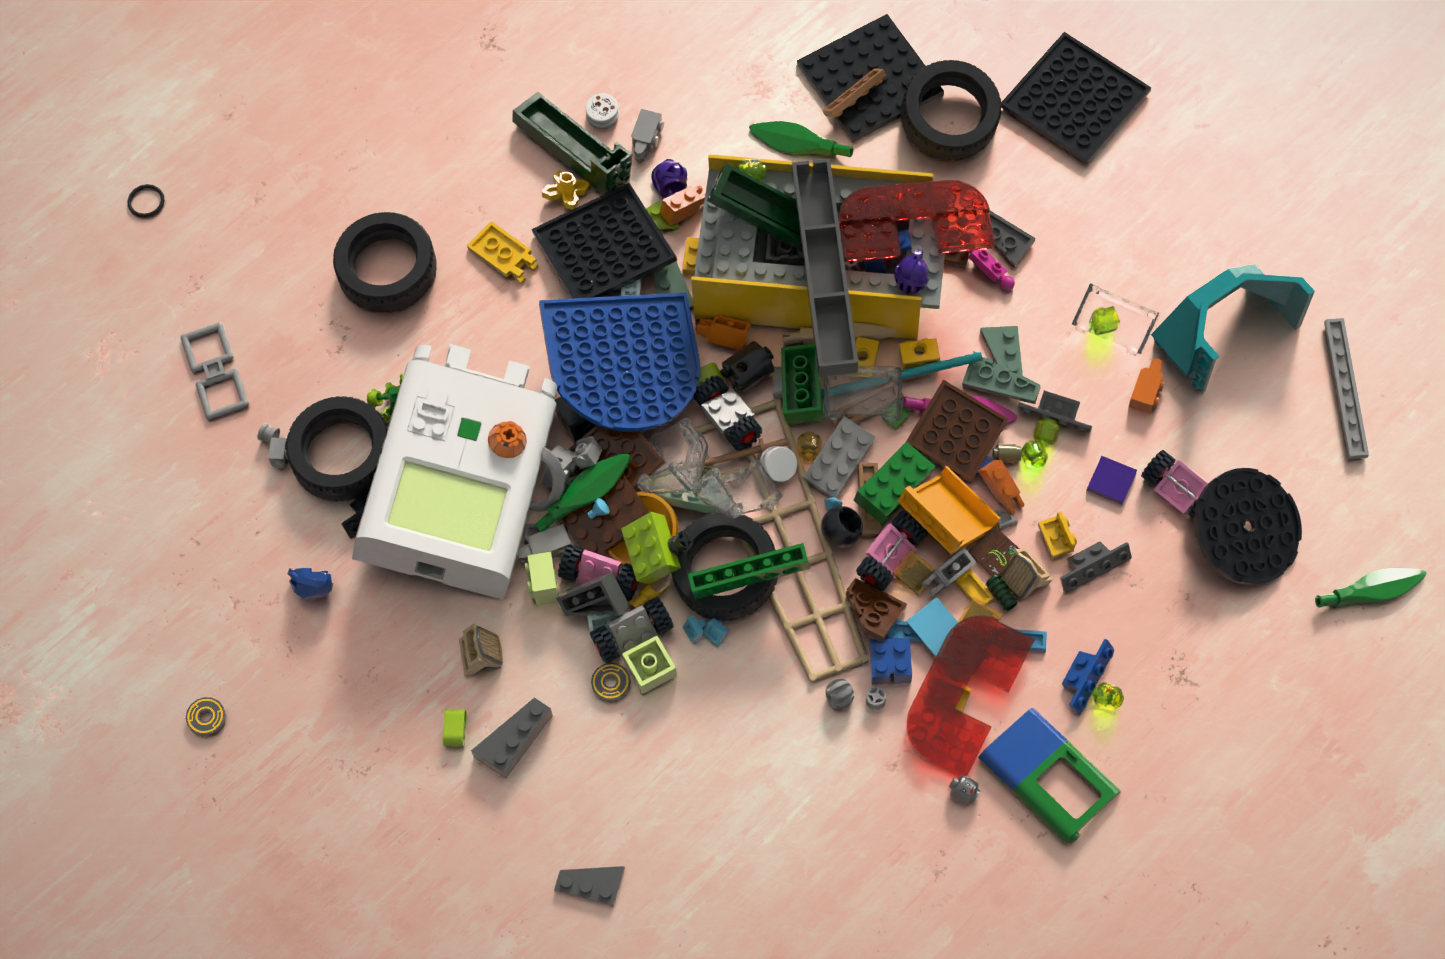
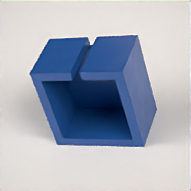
(888, 658)

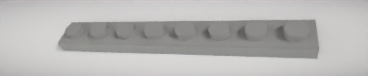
(1346, 388)

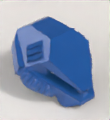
(310, 584)

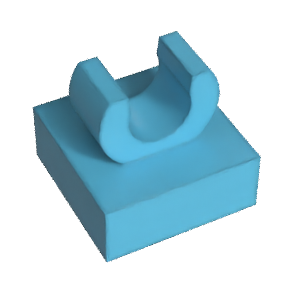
(694, 628)
(716, 631)

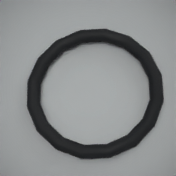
(142, 187)

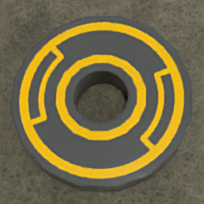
(608, 671)
(202, 706)

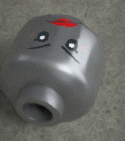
(964, 789)

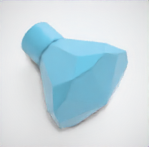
(832, 502)
(599, 508)

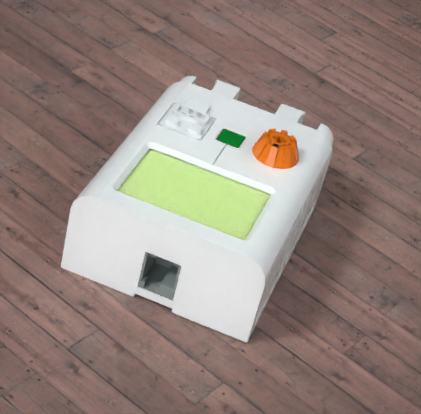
(456, 473)

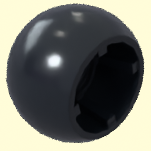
(841, 526)

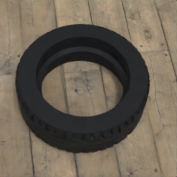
(960, 75)
(374, 229)
(312, 422)
(729, 606)

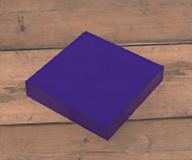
(1111, 480)

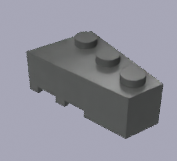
(594, 597)

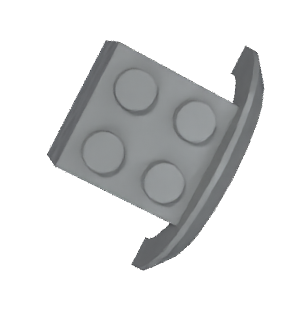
(557, 475)

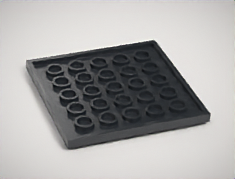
(853, 56)
(1075, 97)
(604, 244)

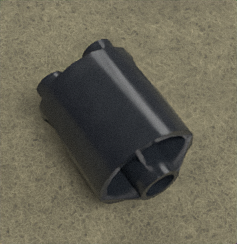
(748, 366)

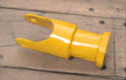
(644, 596)

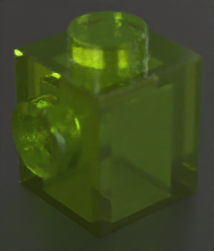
(1104, 320)

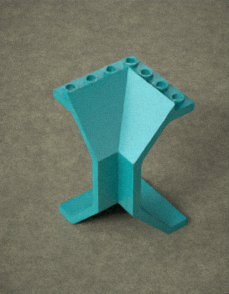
(1183, 330)

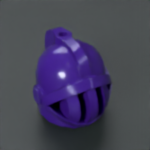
(669, 177)
(912, 272)

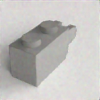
(646, 133)
(550, 540)
(950, 570)

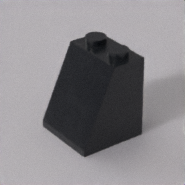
(573, 423)

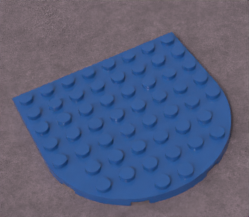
(623, 357)

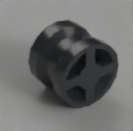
(680, 543)

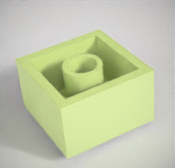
(542, 578)
(649, 664)

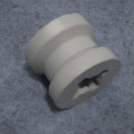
(267, 432)
(876, 693)

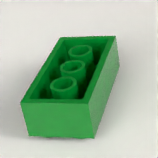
(801, 385)
(884, 488)

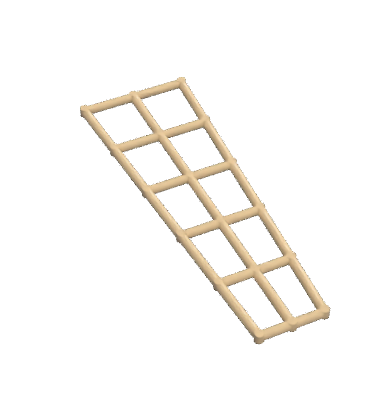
(816, 616)

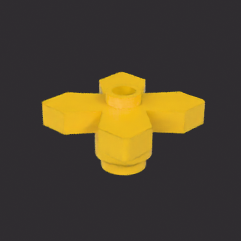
(566, 188)

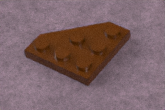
(874, 609)

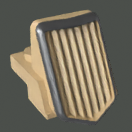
(1024, 574)
(479, 649)

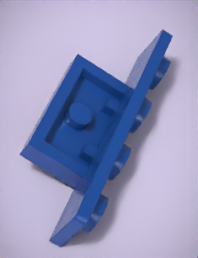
(1085, 675)

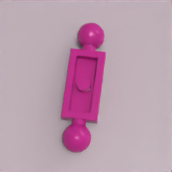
(991, 268)

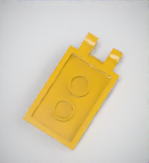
(502, 252)

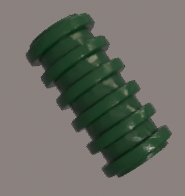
(1001, 592)

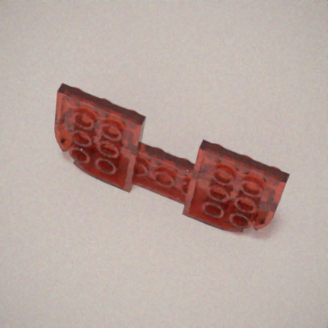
(956, 212)
(972, 647)

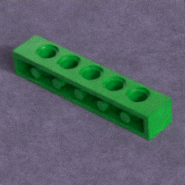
(748, 571)

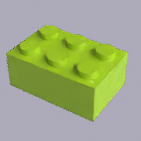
(649, 549)

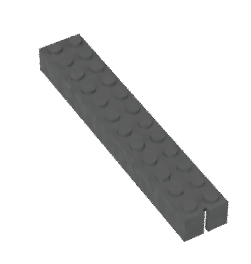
(824, 268)

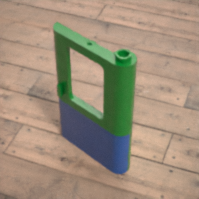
(1026, 753)

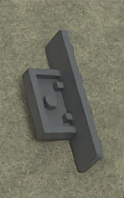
(1058, 407)
(1093, 563)

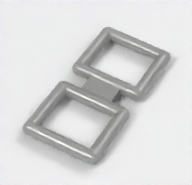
(214, 371)

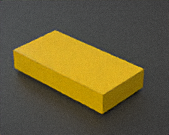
(973, 587)

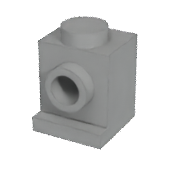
(277, 452)
(586, 452)

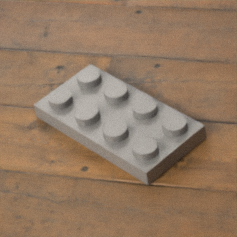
(838, 457)

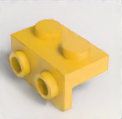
(1057, 535)

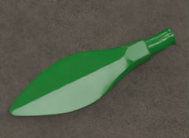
(797, 139)
(586, 488)
(1374, 587)

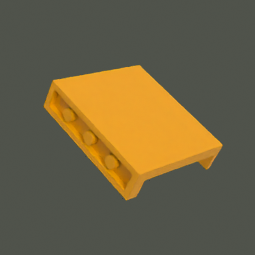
(949, 510)

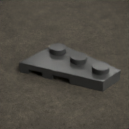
(1010, 239)
(591, 884)

